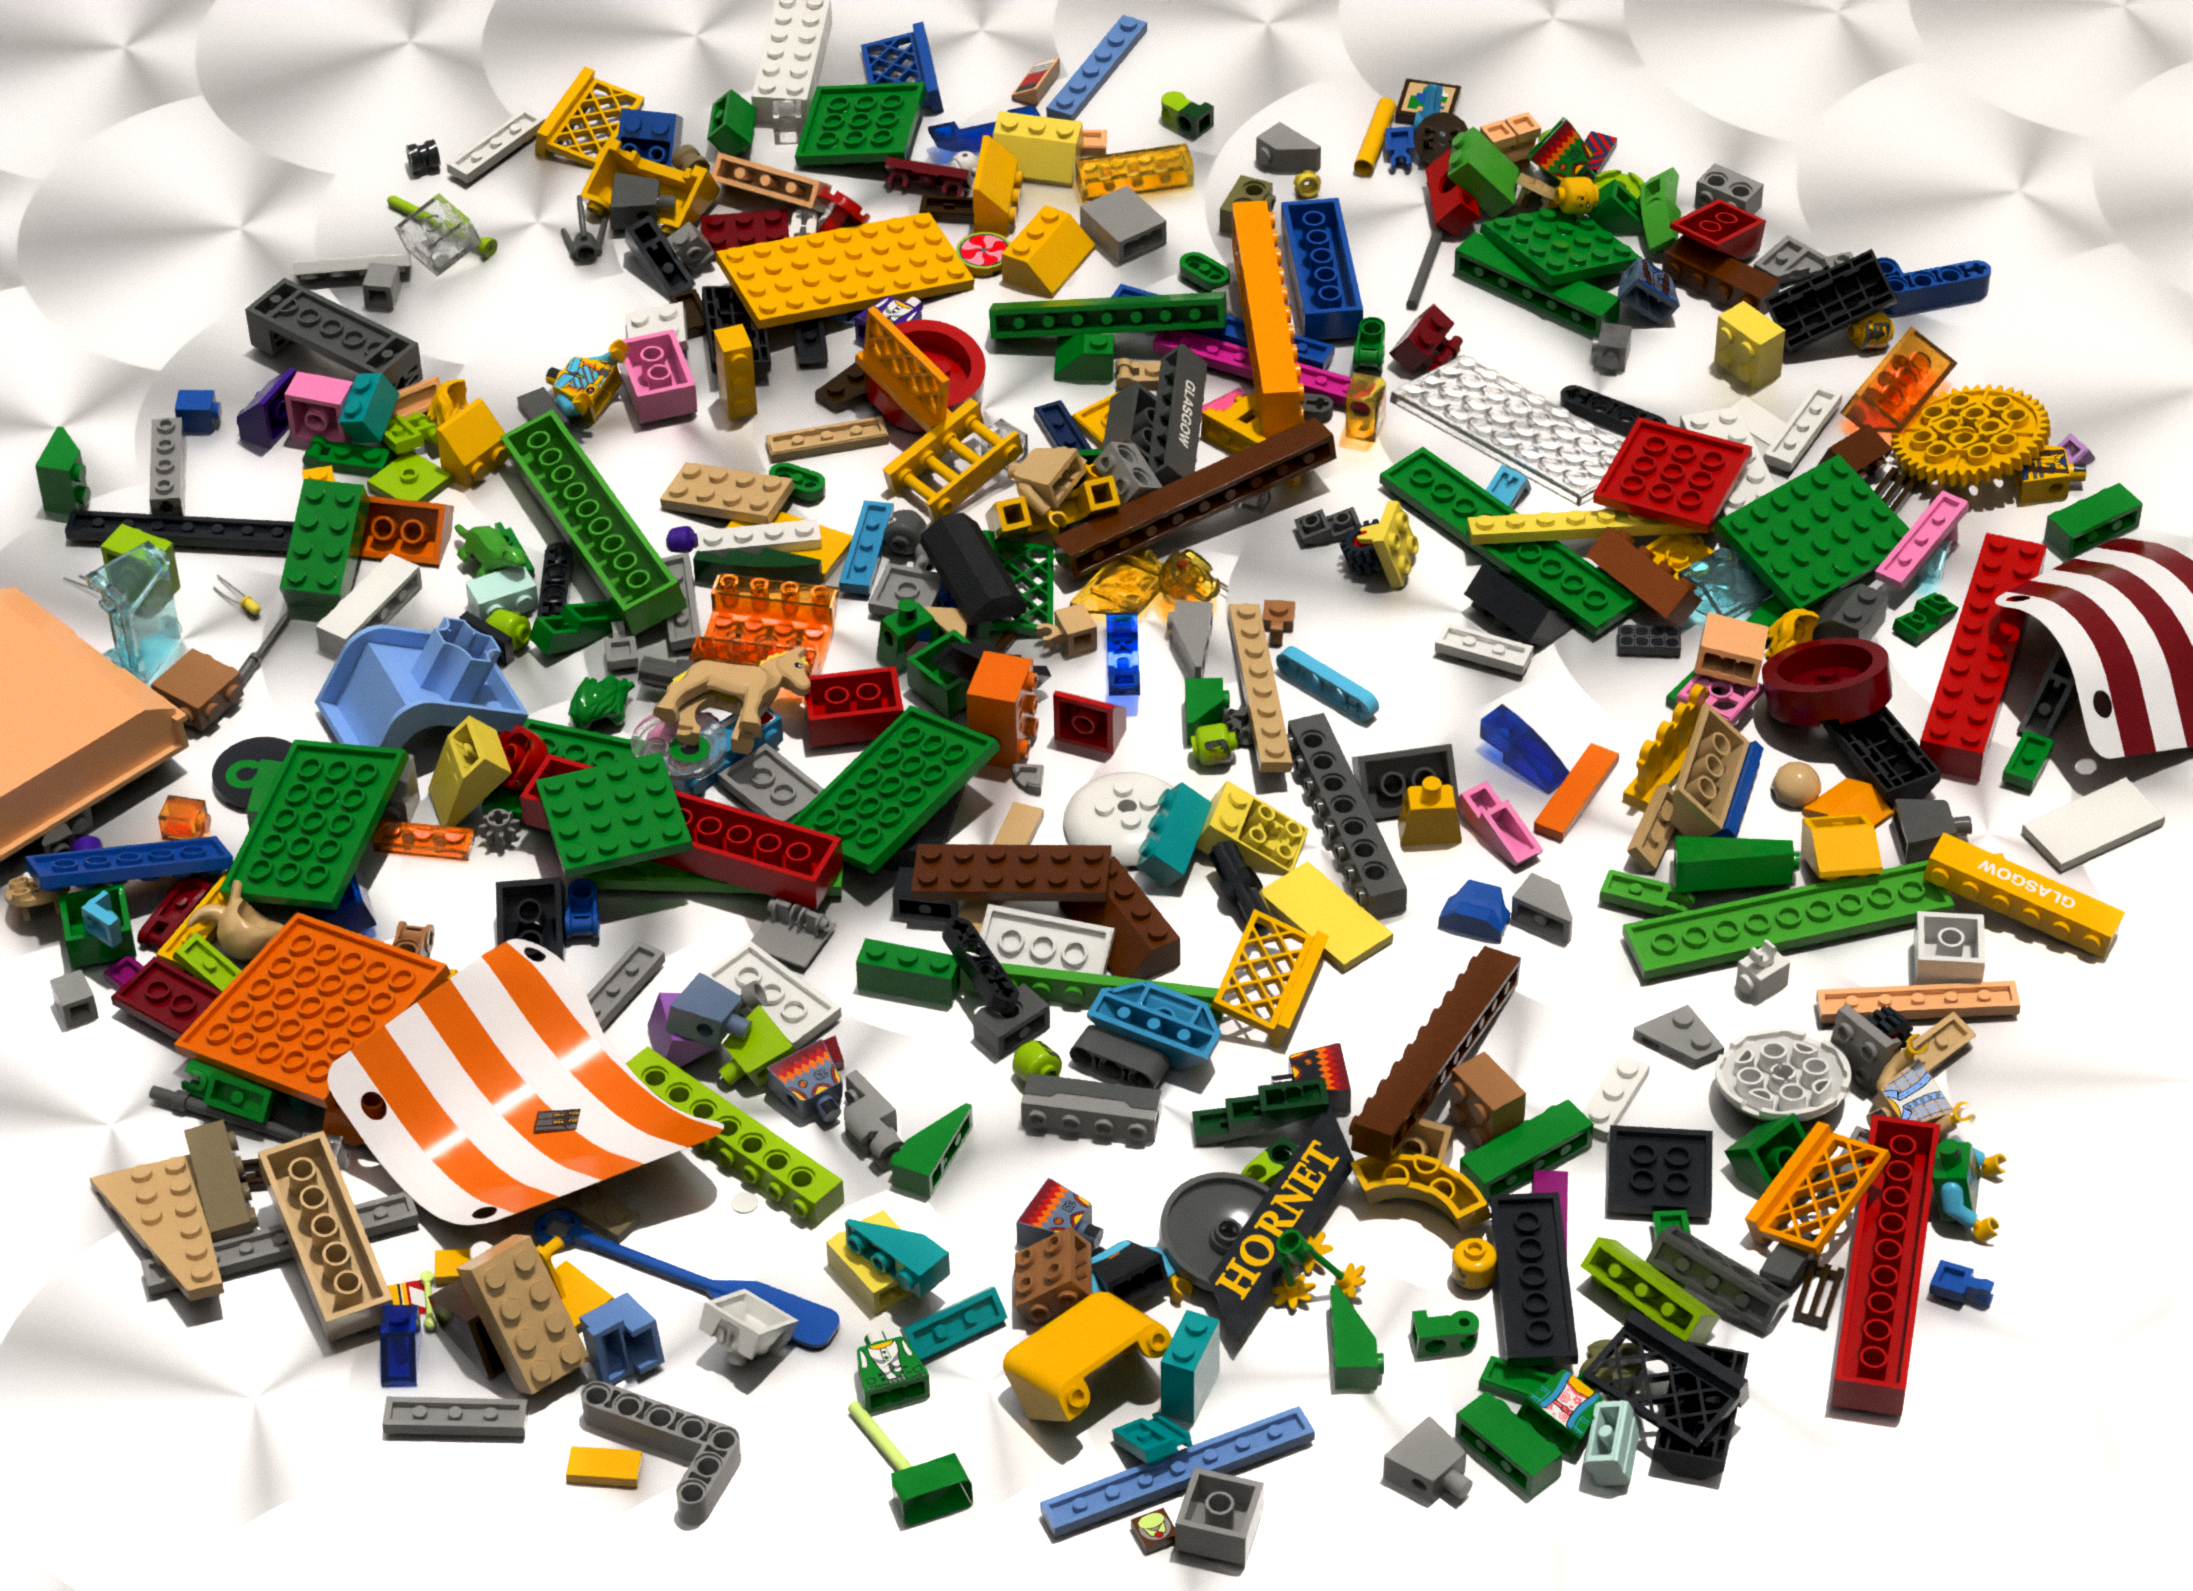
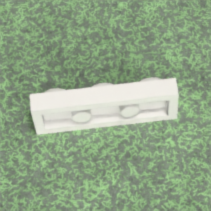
(1484, 648)
(1615, 1094)

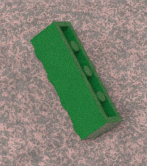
(1531, 1146)

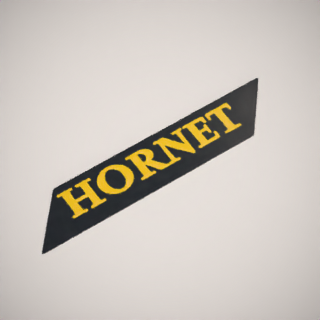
(1294, 1202)

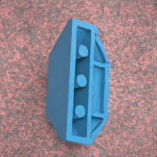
(1160, 1019)

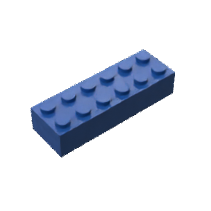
(1321, 268)

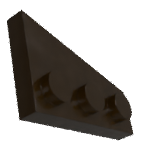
(844, 390)

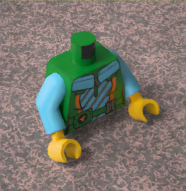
(1957, 1184)

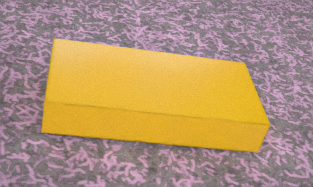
(604, 1466)

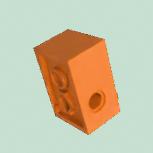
(1004, 705)

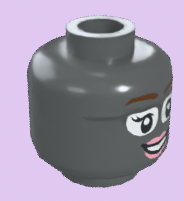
(904, 531)

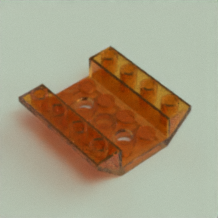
(768, 620)

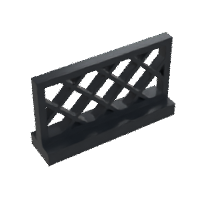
(1689, 1364)

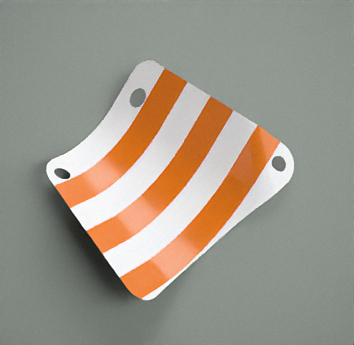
(474, 1071)

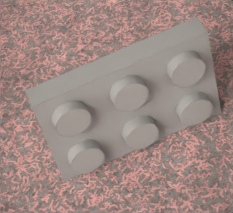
(769, 784)

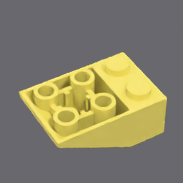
(467, 770)
(1261, 832)

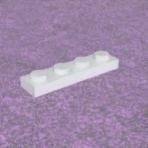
(495, 145)
(339, 266)
(1802, 428)
(753, 538)

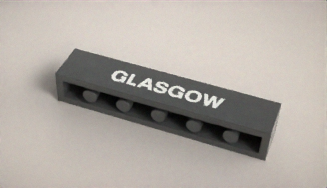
(1177, 415)

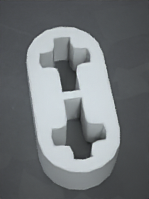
(800, 216)

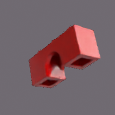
(1451, 204)

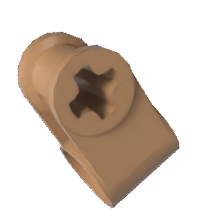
(415, 938)

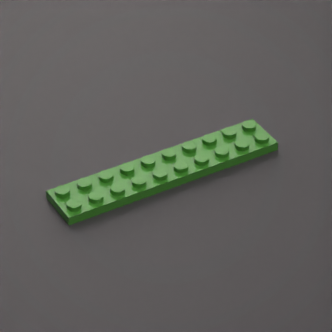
(1784, 918)

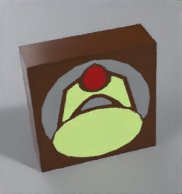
(1154, 1530)

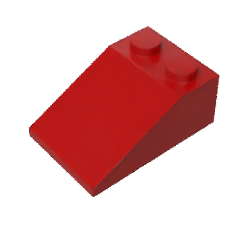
(1723, 229)

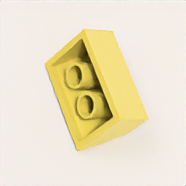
(1042, 145)

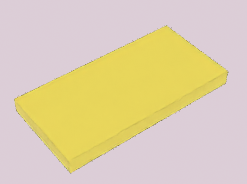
(1315, 903)

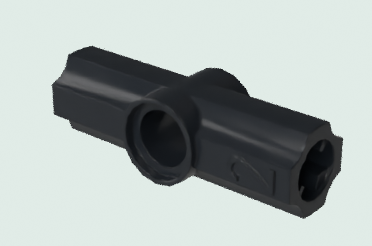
(1239, 881)

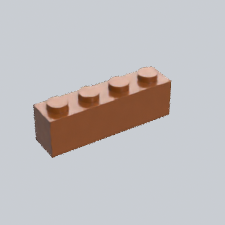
(1644, 577)

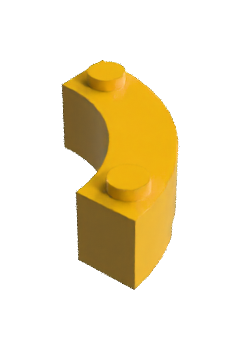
(1423, 1180)

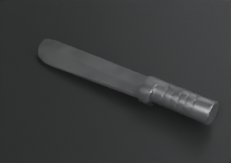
(255, 658)

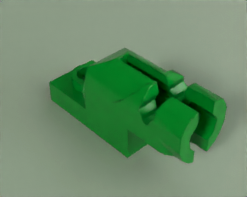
(229, 1092)

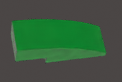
(574, 628)

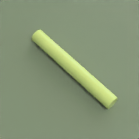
(878, 1436)

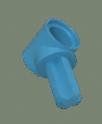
(1431, 104)

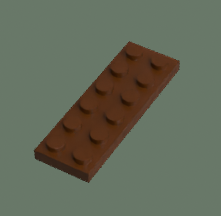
(1011, 872)

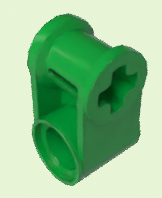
(1370, 344)

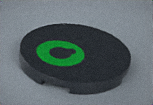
(238, 765)

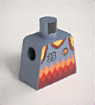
(808, 1082)
(1053, 1211)

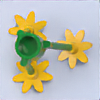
(1296, 1251)

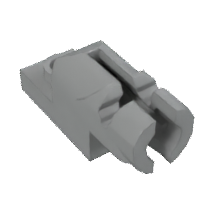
(871, 1120)

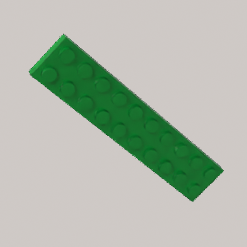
(1542, 565)

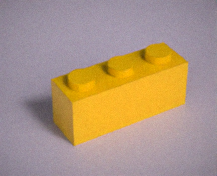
(735, 371)

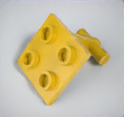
(574, 1287)

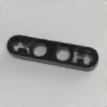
(1581, 402)
(555, 588)
(997, 992)

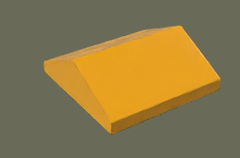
(1851, 798)

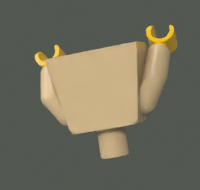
(1048, 478)

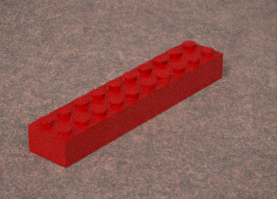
(1980, 658)
(731, 844)
(1886, 1270)

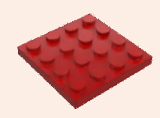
(1672, 475)

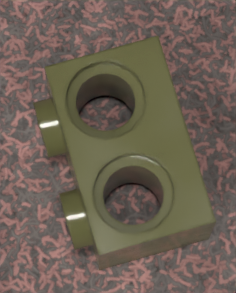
(1245, 190)

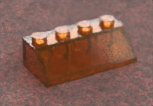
(1899, 384)

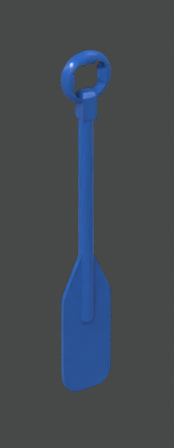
(816, 1322)

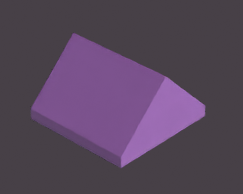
(671, 1046)

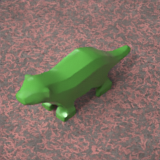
(489, 548)

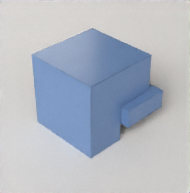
(621, 1338)

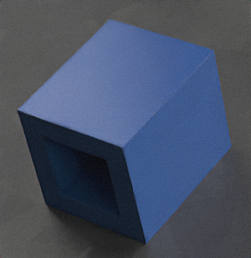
(198, 410)

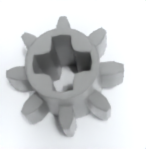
(499, 828)

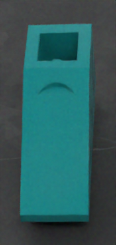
(904, 1255)

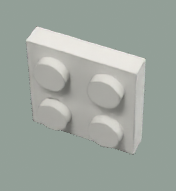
(658, 320)

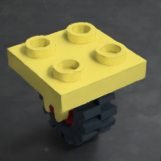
(1383, 545)

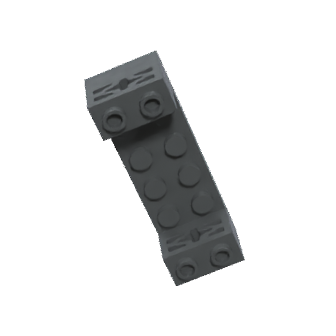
(333, 331)

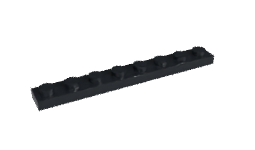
(184, 529)

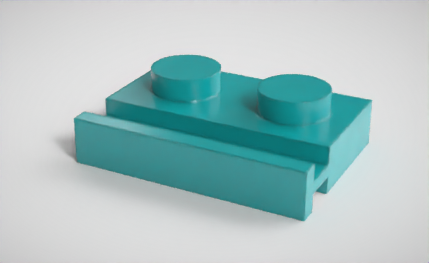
(1151, 1439)

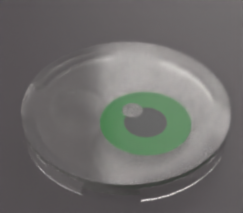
(682, 760)

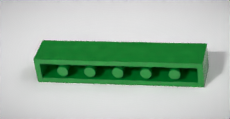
(1571, 302)

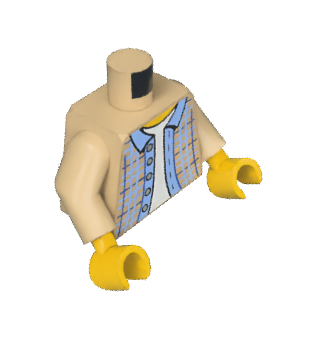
(1910, 1093)

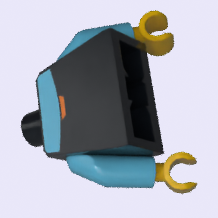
(1135, 1272)

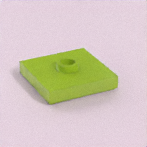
(410, 479)

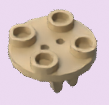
(1532, 188)
(26, 893)

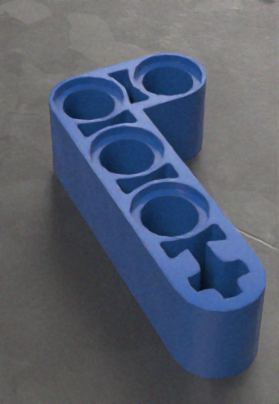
(1935, 285)

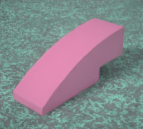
(1498, 824)

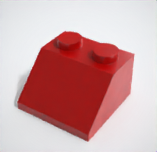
(1088, 722)

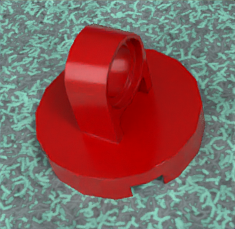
(841, 209)

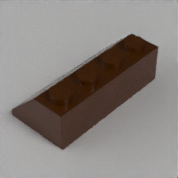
(1143, 937)

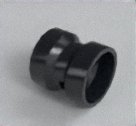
(423, 156)

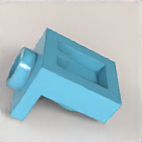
(1508, 486)
(101, 920)

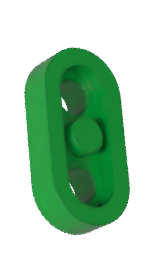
(1204, 271)
(808, 483)

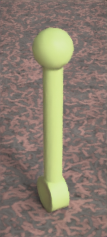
(427, 1280)

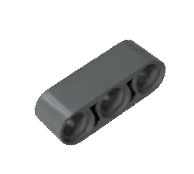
(1119, 1058)

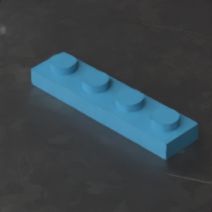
(865, 548)

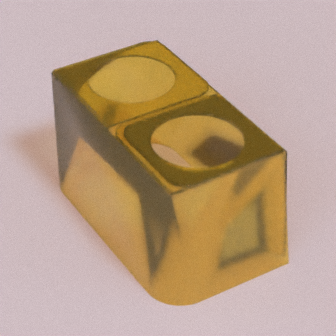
(1372, 392)

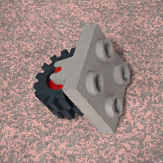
(1869, 1041)

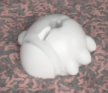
(965, 160)

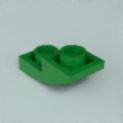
(1926, 618)

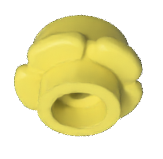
(1307, 190)

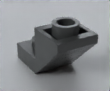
(62, 837)

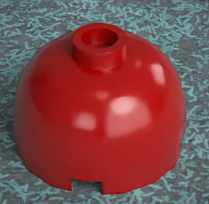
(524, 755)

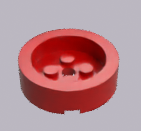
(952, 353)

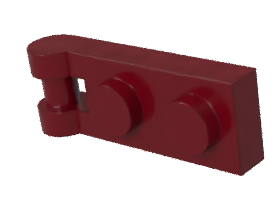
(173, 911)

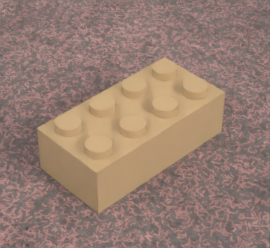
(523, 1314)

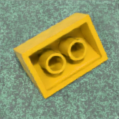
(996, 188)
(1046, 252)

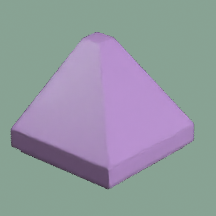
(2076, 450)

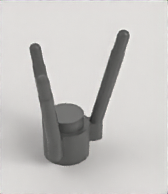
(585, 245)

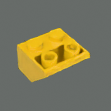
(1840, 846)

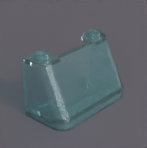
(139, 608)

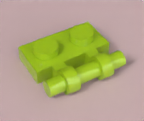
(409, 433)

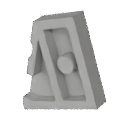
(1790, 261)
(1682, 1036)

